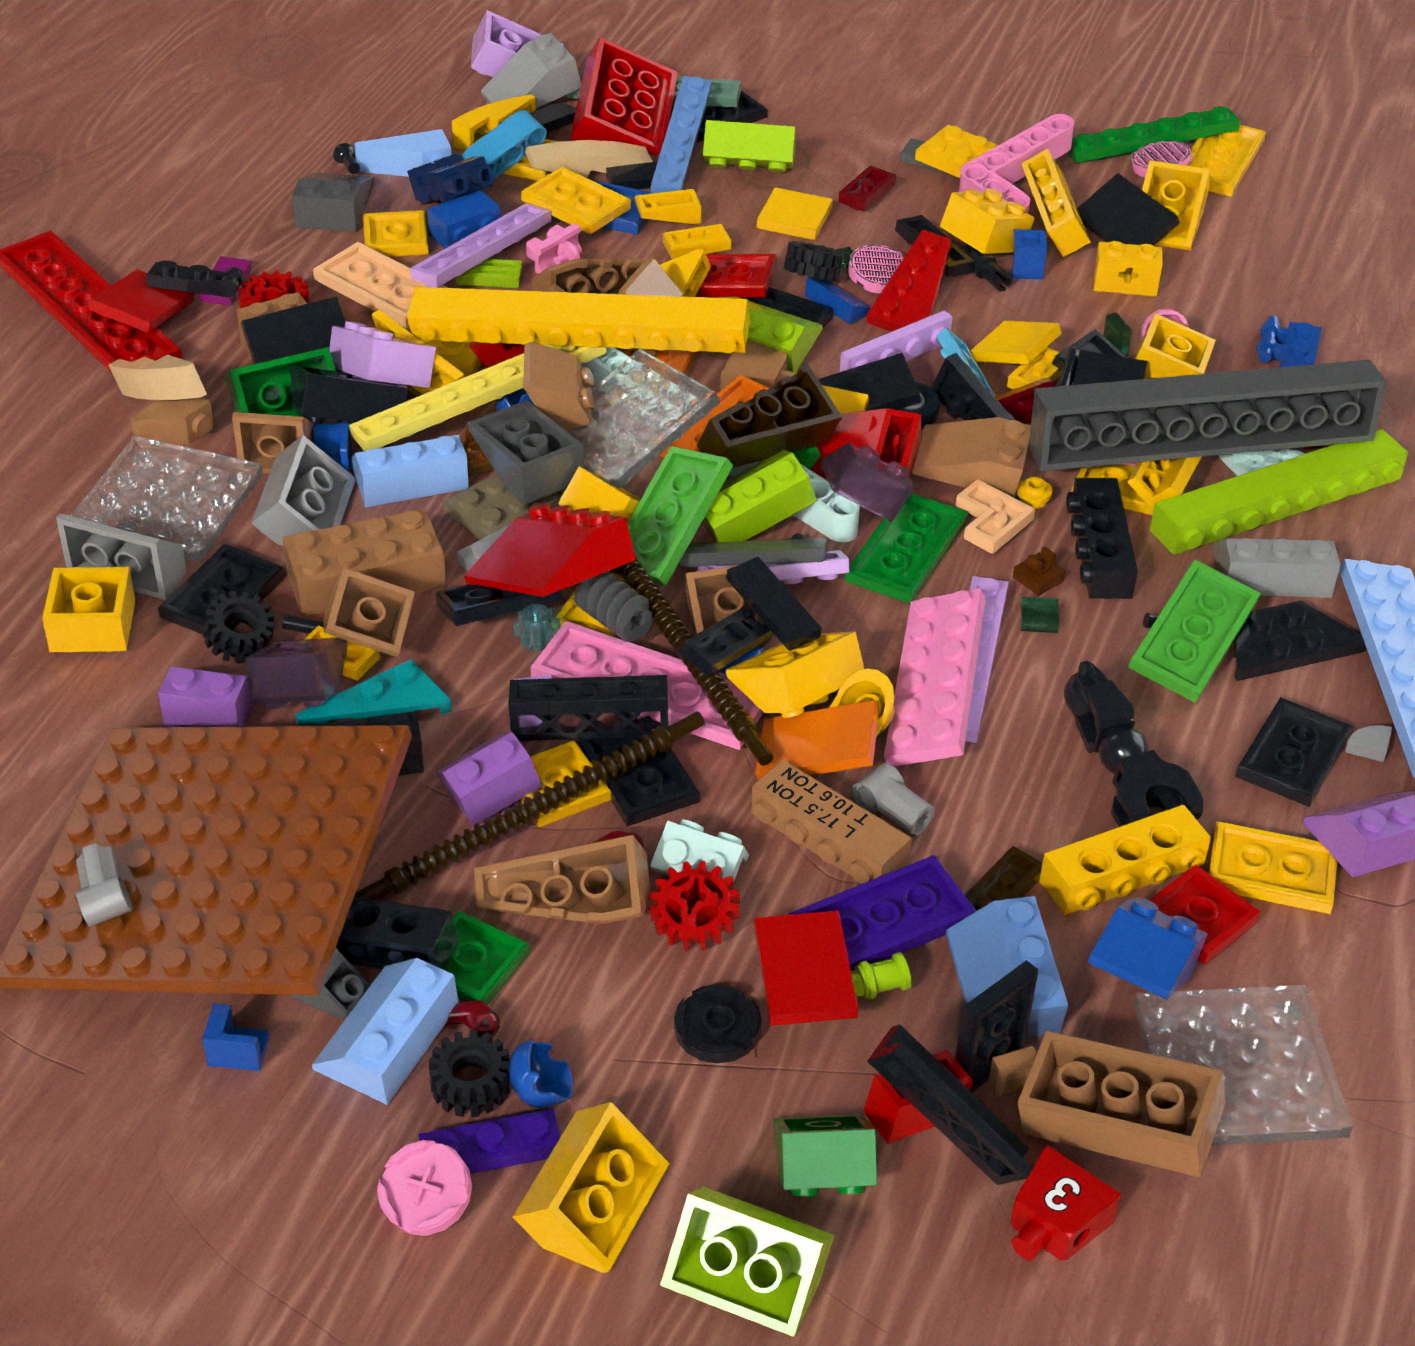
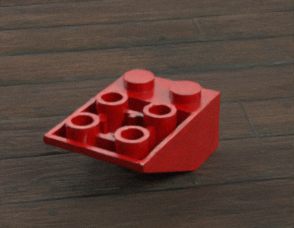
(887, 431)

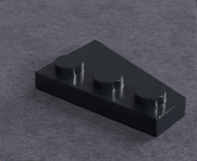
(964, 392)

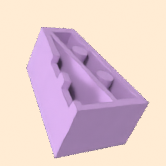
(380, 356)

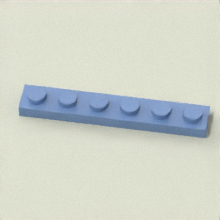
(681, 135)

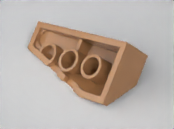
(588, 275)
(579, 883)

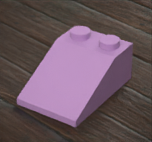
(497, 43)

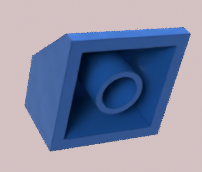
(1149, 947)

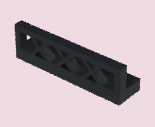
(587, 700)
(950, 1106)

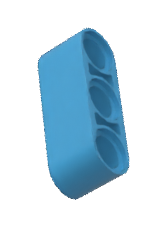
(508, 142)

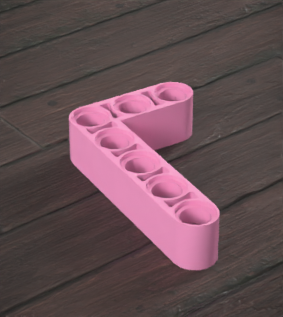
(1003, 166)

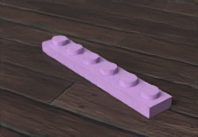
(480, 245)
(995, 596)

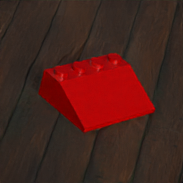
(624, 98)
(553, 550)

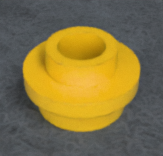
(1034, 492)

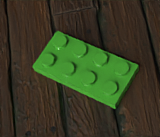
(674, 509)
(1194, 631)

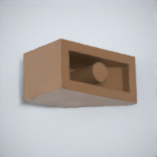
(174, 420)

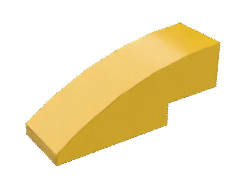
(480, 121)

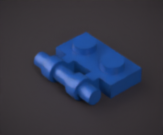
(1299, 343)

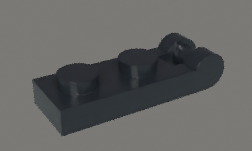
(195, 279)
(726, 641)

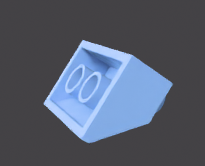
(411, 470)
(389, 1029)

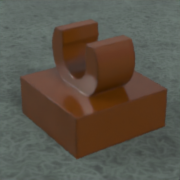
(1039, 572)

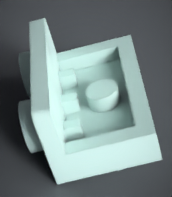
(690, 844)

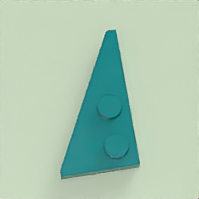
(388, 693)

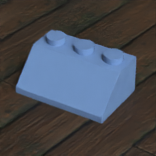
(997, 942)

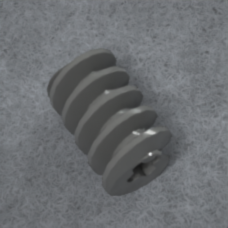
(615, 606)

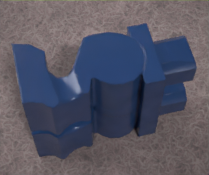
(449, 178)

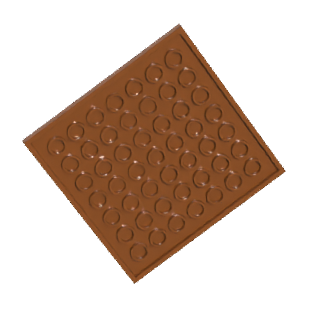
(231, 857)

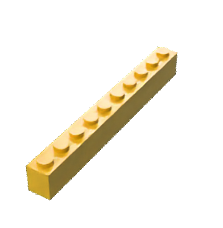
(580, 319)

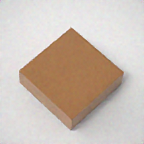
(1010, 1071)

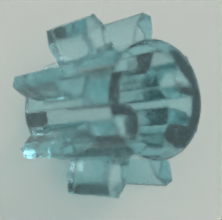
(535, 626)

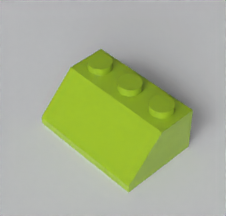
(749, 145)
(782, 332)
(759, 498)
(746, 1260)

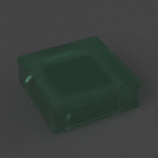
(1117, 332)
(1039, 614)

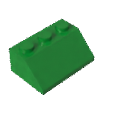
(267, 385)

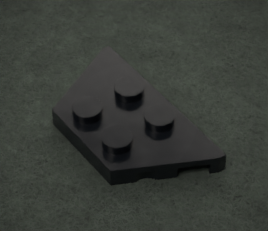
(1290, 638)

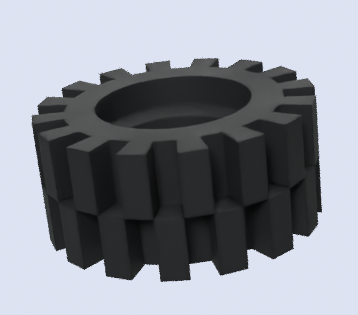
(813, 260)
(240, 610)
(465, 1053)

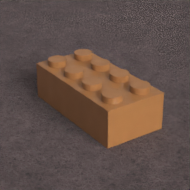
(388, 548)
(1122, 1103)

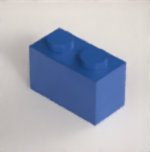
(461, 217)

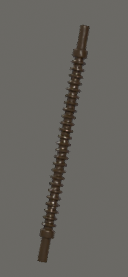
(717, 690)
(660, 739)

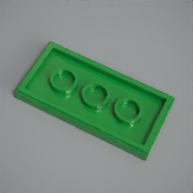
(908, 549)

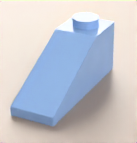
(401, 153)

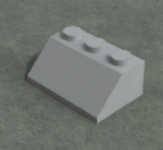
(302, 492)
(153, 562)
(1280, 565)

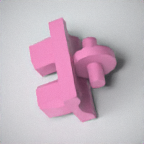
(558, 248)

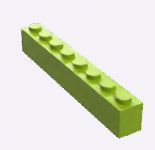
(1276, 492)

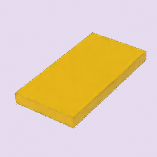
(1227, 157)

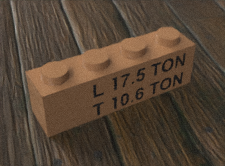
(829, 824)

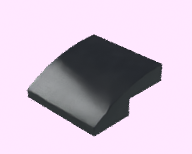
(1103, 368)

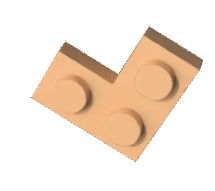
(997, 515)

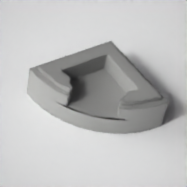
(1370, 742)

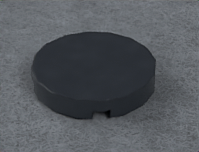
(717, 1024)

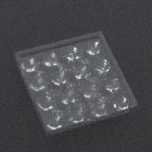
(639, 415)
(171, 493)
(1269, 1053)

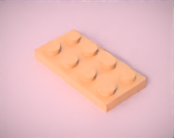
(370, 280)

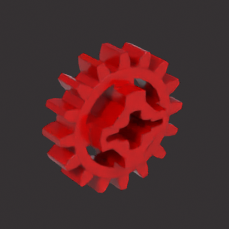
(270, 287)
(707, 917)

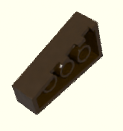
(785, 417)

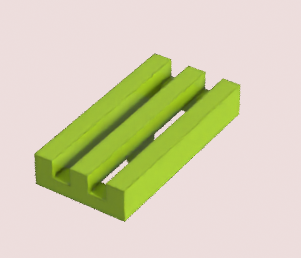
(493, 274)

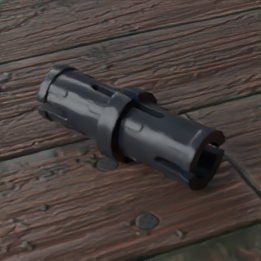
(986, 267)

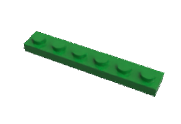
(1131, 138)

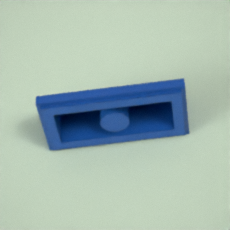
(843, 304)

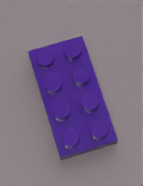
(896, 911)

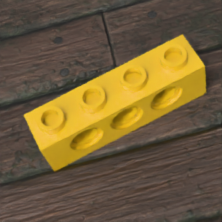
(1055, 203)
(1124, 859)

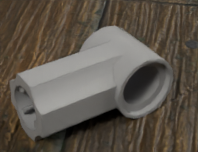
(886, 792)
(102, 888)

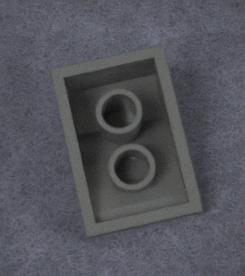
(331, 201)
(528, 450)

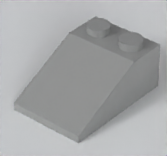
(537, 69)

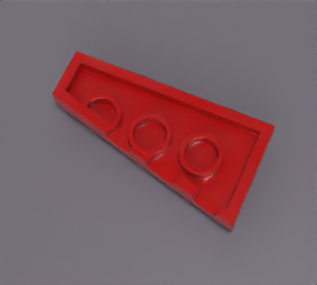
(914, 285)

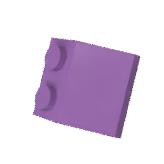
(204, 698)
(490, 777)

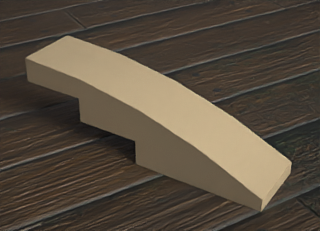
(585, 155)
(159, 379)

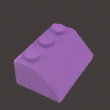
(1368, 832)

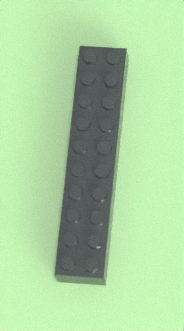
(1205, 414)

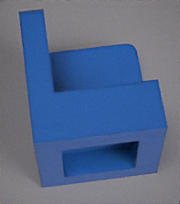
(1029, 254)
(334, 441)
(230, 1045)

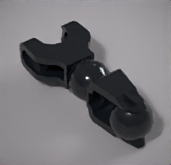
(1140, 775)

